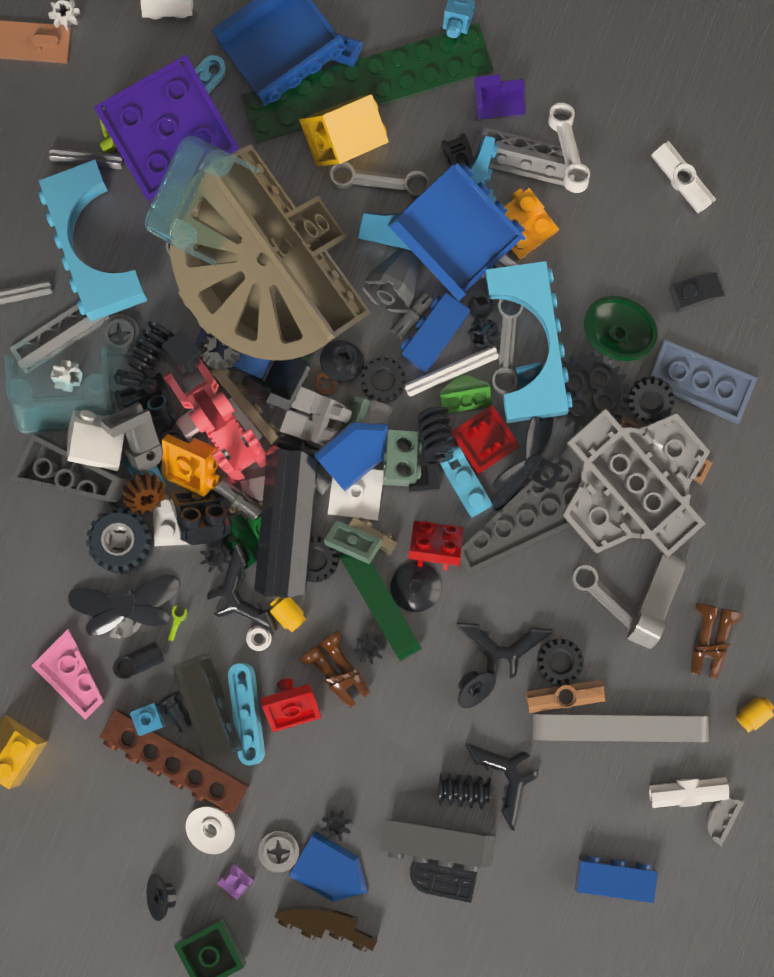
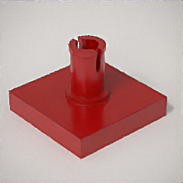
(290, 706)

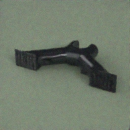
(230, 592)
(495, 652)
(508, 767)

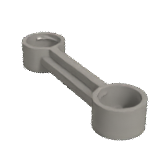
(378, 179)
(507, 347)
(606, 597)

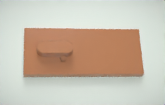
(34, 42)

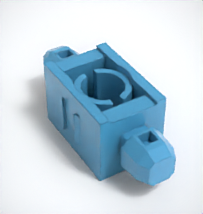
(458, 17)

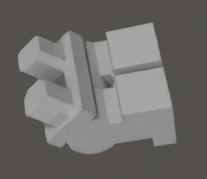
(324, 422)

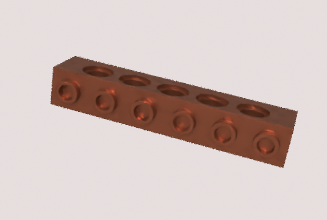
(234, 787)

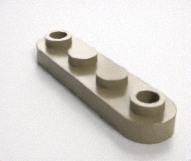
(252, 409)

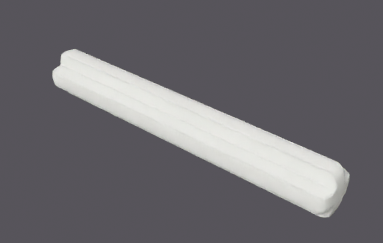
(451, 371)

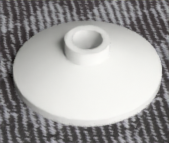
(204, 836)

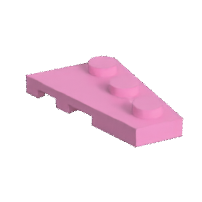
(69, 675)

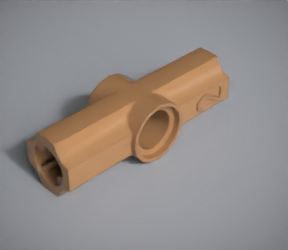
(582, 694)

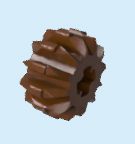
(143, 492)

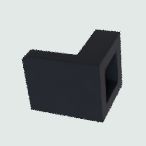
(428, 481)

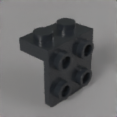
(280, 384)

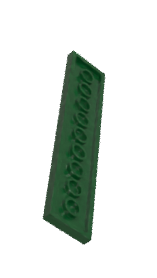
(385, 75)

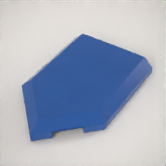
(354, 452)
(329, 869)

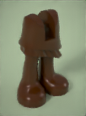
(717, 650)
(337, 682)

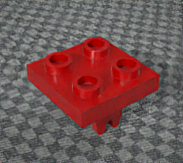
(485, 439)
(436, 543)

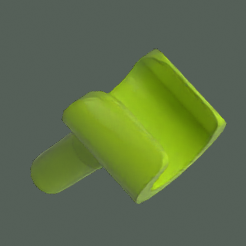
(106, 144)
(176, 622)

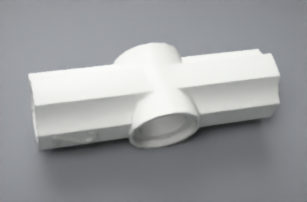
(672, 164)
(688, 792)

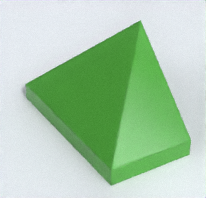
(466, 394)

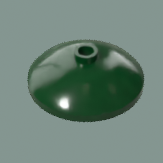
(620, 328)

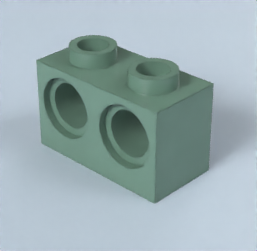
(396, 457)

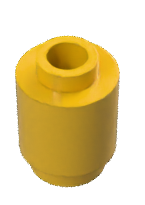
(287, 613)
(755, 713)

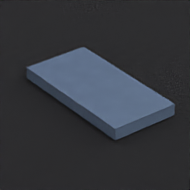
(704, 381)

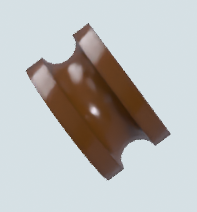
(325, 391)

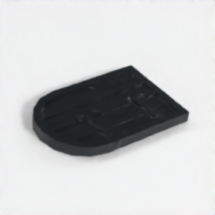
(443, 881)

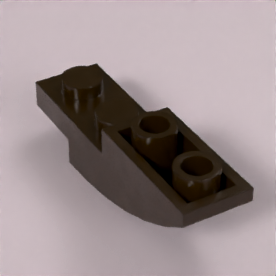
(316, 919)

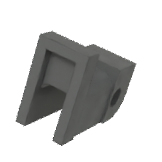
(140, 434)

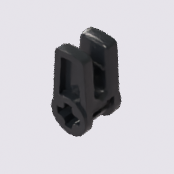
(457, 149)

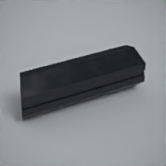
(286, 524)

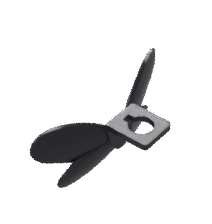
(514, 477)
(114, 607)

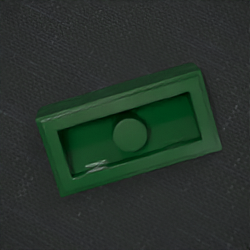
(242, 533)

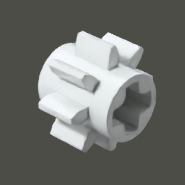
(57, 13)
(66, 375)

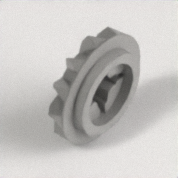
(287, 859)

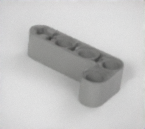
(650, 616)

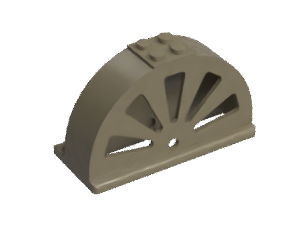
(273, 275)

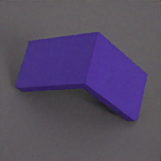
(497, 97)

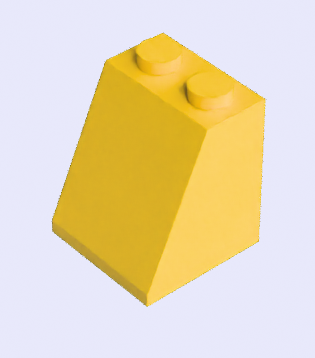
(344, 131)
(17, 751)

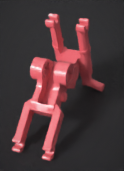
(215, 417)

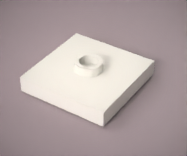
(360, 499)

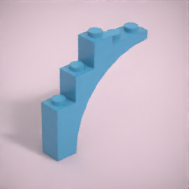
(375, 225)

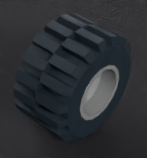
(120, 541)

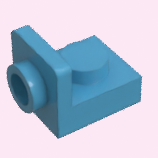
(147, 719)

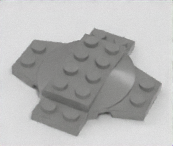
(635, 483)

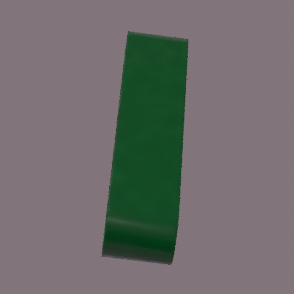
(382, 606)

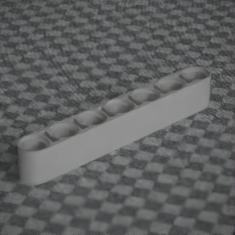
(620, 727)

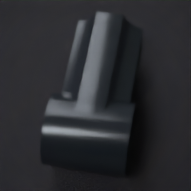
(140, 660)

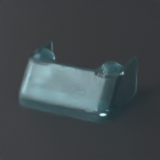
(178, 188)
(54, 413)

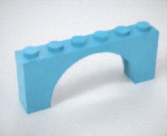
(66, 198)
(531, 288)

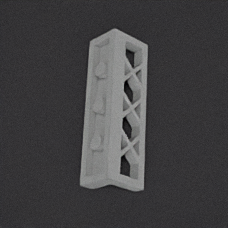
(527, 160)
(59, 343)

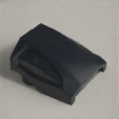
(158, 404)
(199, 517)

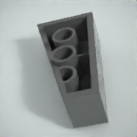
(46, 465)
(438, 844)

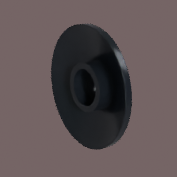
(412, 600)

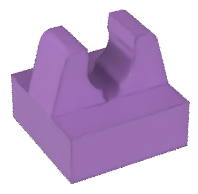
(235, 881)

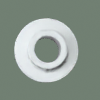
(251, 641)

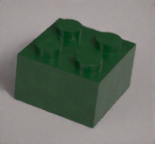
(210, 951)

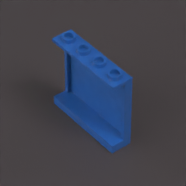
(278, 44)
(457, 229)

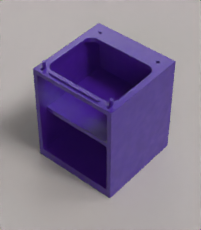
(154, 117)

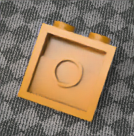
(532, 217)
(189, 464)

